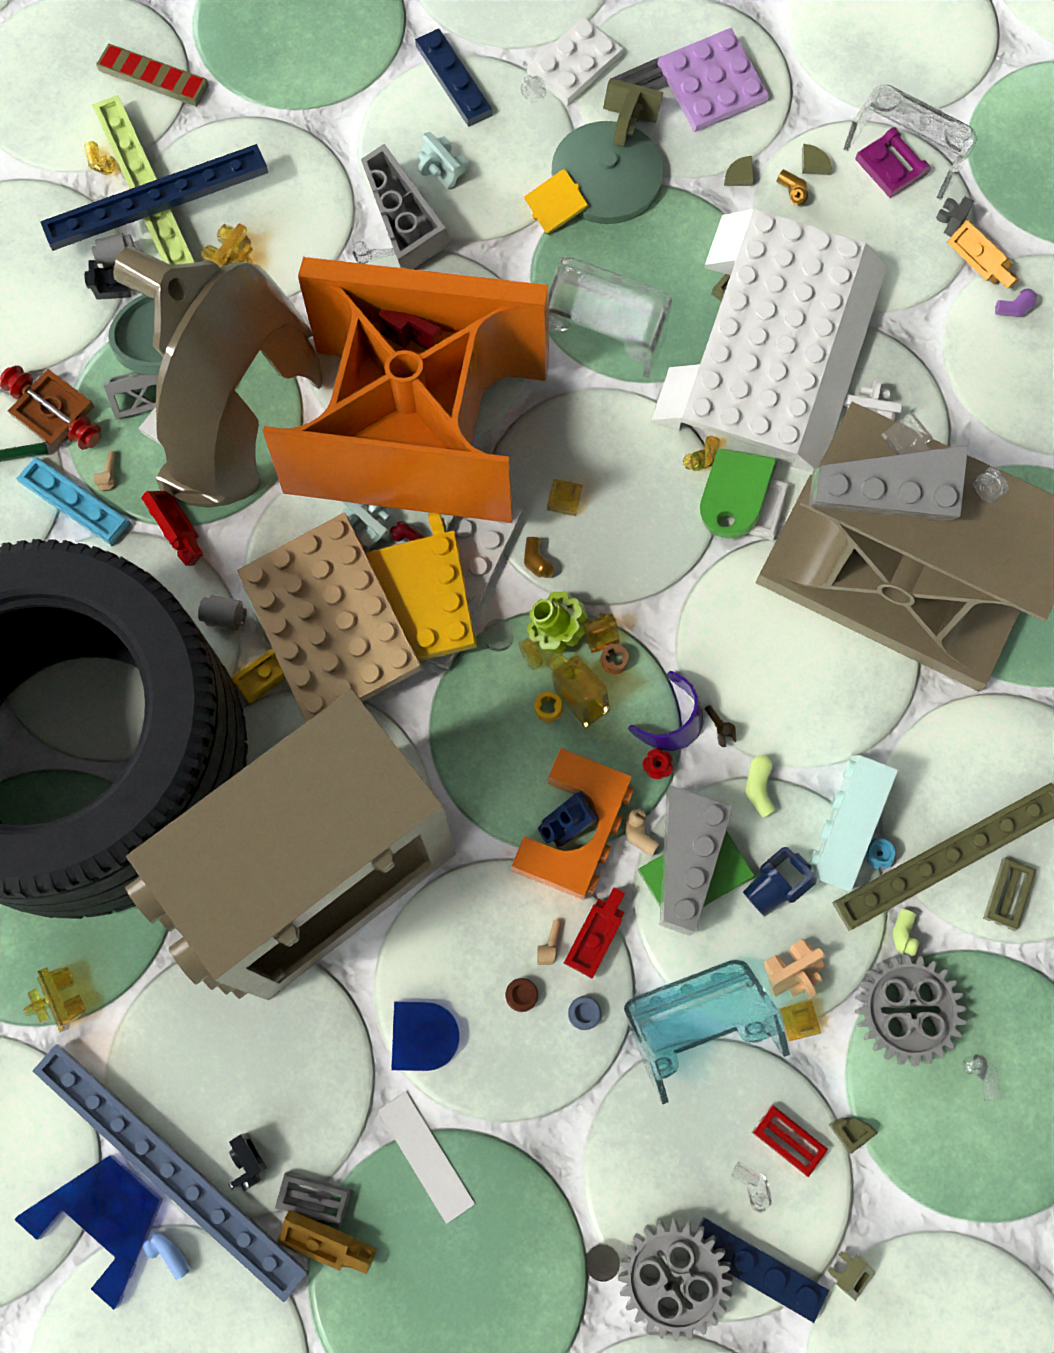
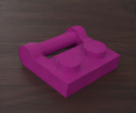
(886, 168)

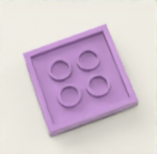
(712, 79)

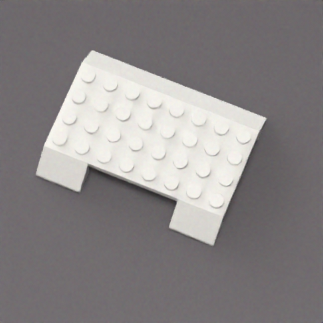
(779, 338)

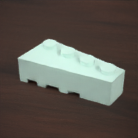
(852, 821)

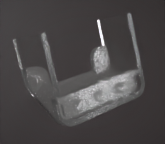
(921, 120)
(611, 307)

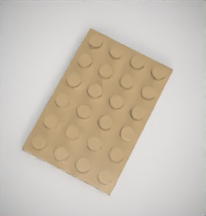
(328, 617)

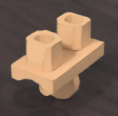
(799, 975)

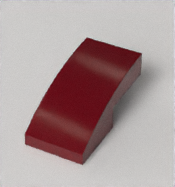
(404, 328)

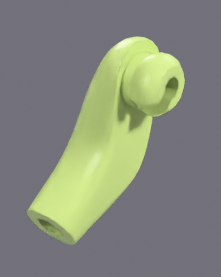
(756, 785)

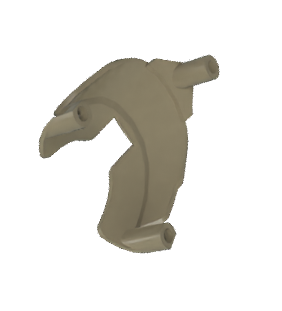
(209, 333)

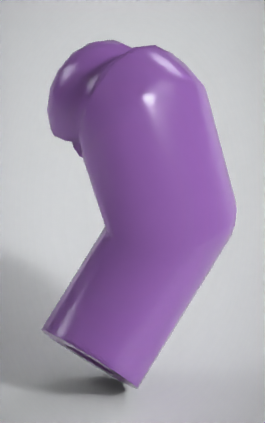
(1019, 306)

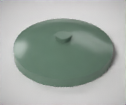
(611, 177)
(132, 337)

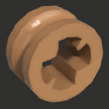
(618, 650)

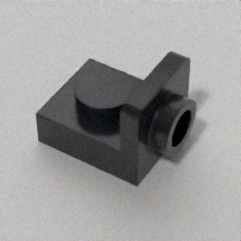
(103, 284)
(247, 1156)

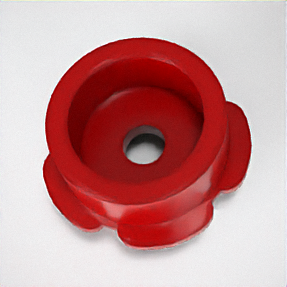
(654, 771)

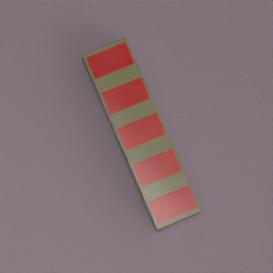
(152, 74)

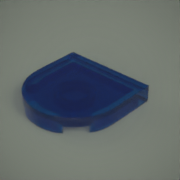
(423, 1036)

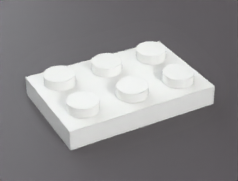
(575, 60)

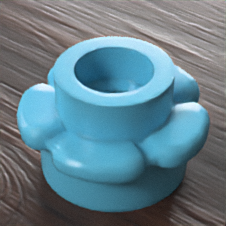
(888, 853)

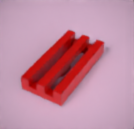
(813, 1159)

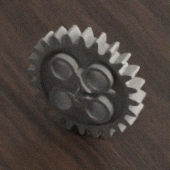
(912, 1039)
(648, 1292)

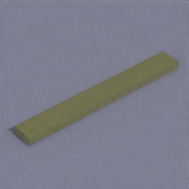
(946, 858)

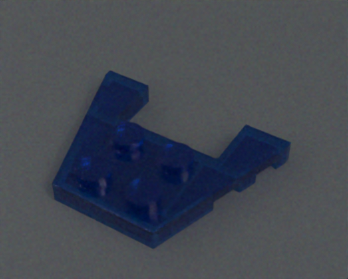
(112, 1209)

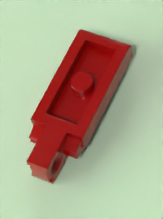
(174, 525)
(596, 935)

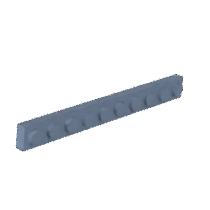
(171, 1172)

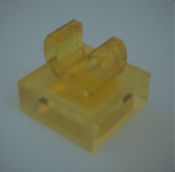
(564, 497)
(601, 632)
(799, 1021)

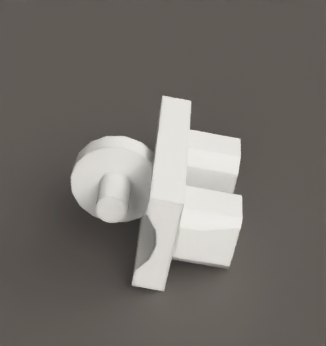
(885, 408)

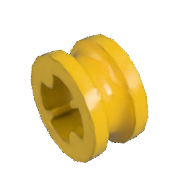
(550, 696)

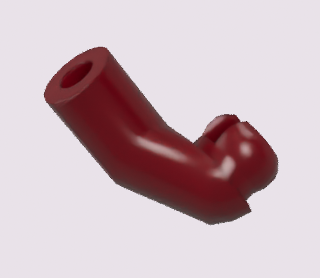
(405, 530)

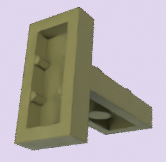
(632, 103)

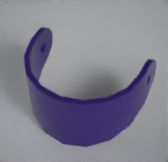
(686, 734)

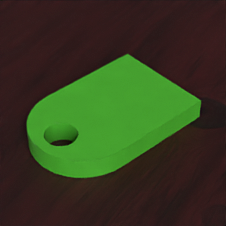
(737, 490)

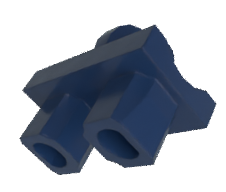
(567, 820)

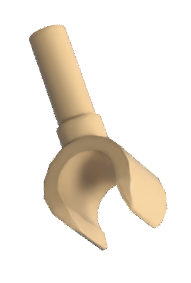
(105, 479)
(547, 954)

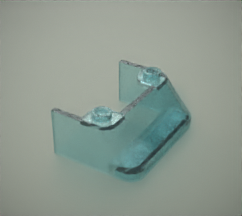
(699, 1011)

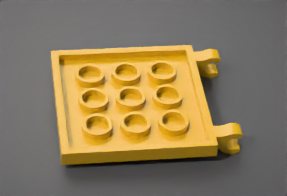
(428, 591)

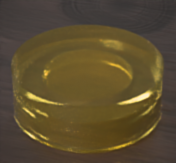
(530, 653)

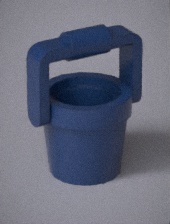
(771, 890)

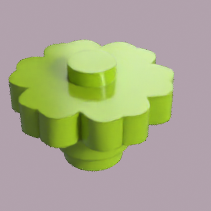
(557, 622)

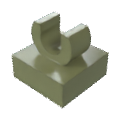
(855, 1277)

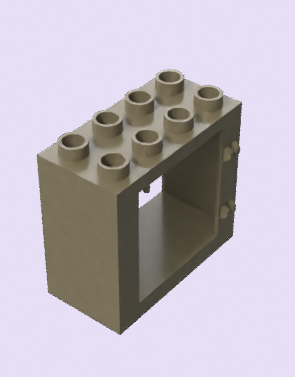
(292, 854)

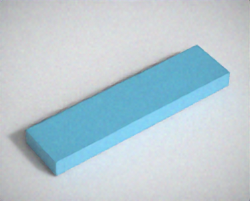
(73, 501)

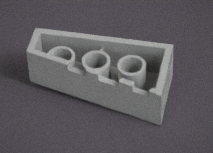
(408, 218)
(898, 485)
(691, 849)

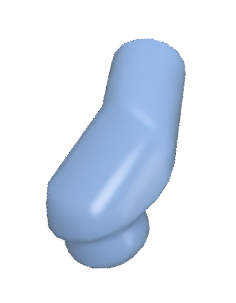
(169, 1252)

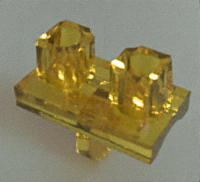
(234, 246)
(51, 984)

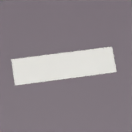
(426, 1157)

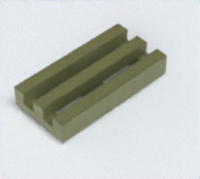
(1001, 919)

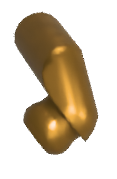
(796, 187)
(534, 561)

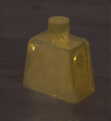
(579, 688)

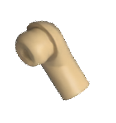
(637, 834)

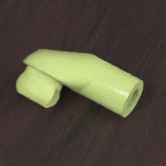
(902, 931)

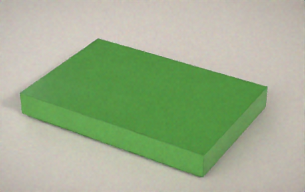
(728, 873)

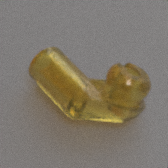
(96, 161)
(703, 458)

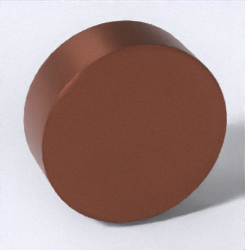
(521, 995)

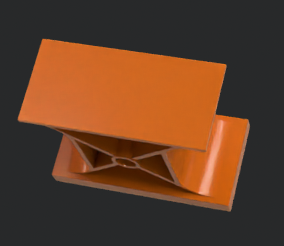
(409, 414)

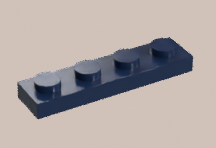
(453, 77)
(767, 1273)

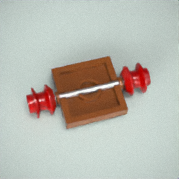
(50, 408)

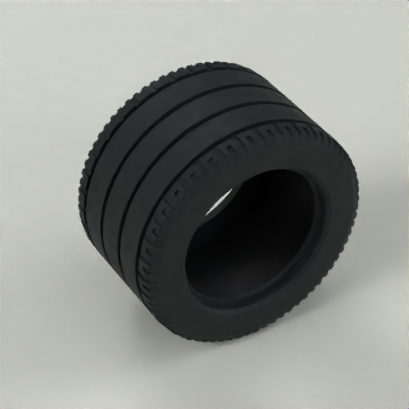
(91, 603)

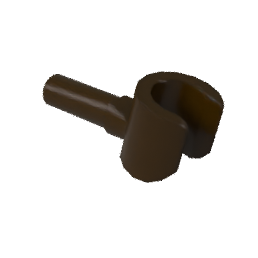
(723, 728)

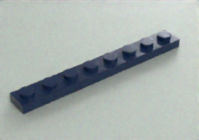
(154, 197)

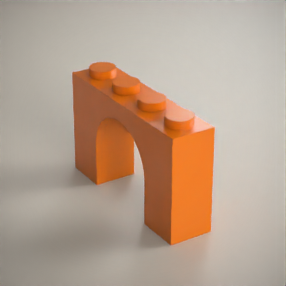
(574, 869)

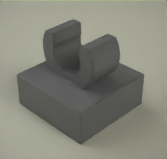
(956, 215)

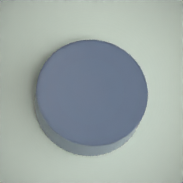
(584, 1013)

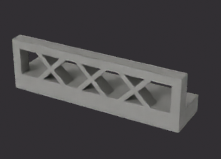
(128, 383)

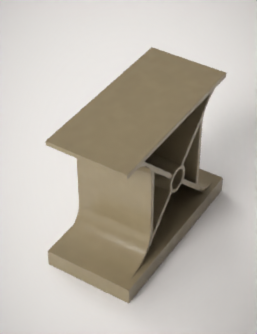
(917, 583)

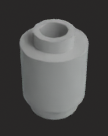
(109, 247)
(222, 612)

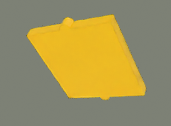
(556, 201)

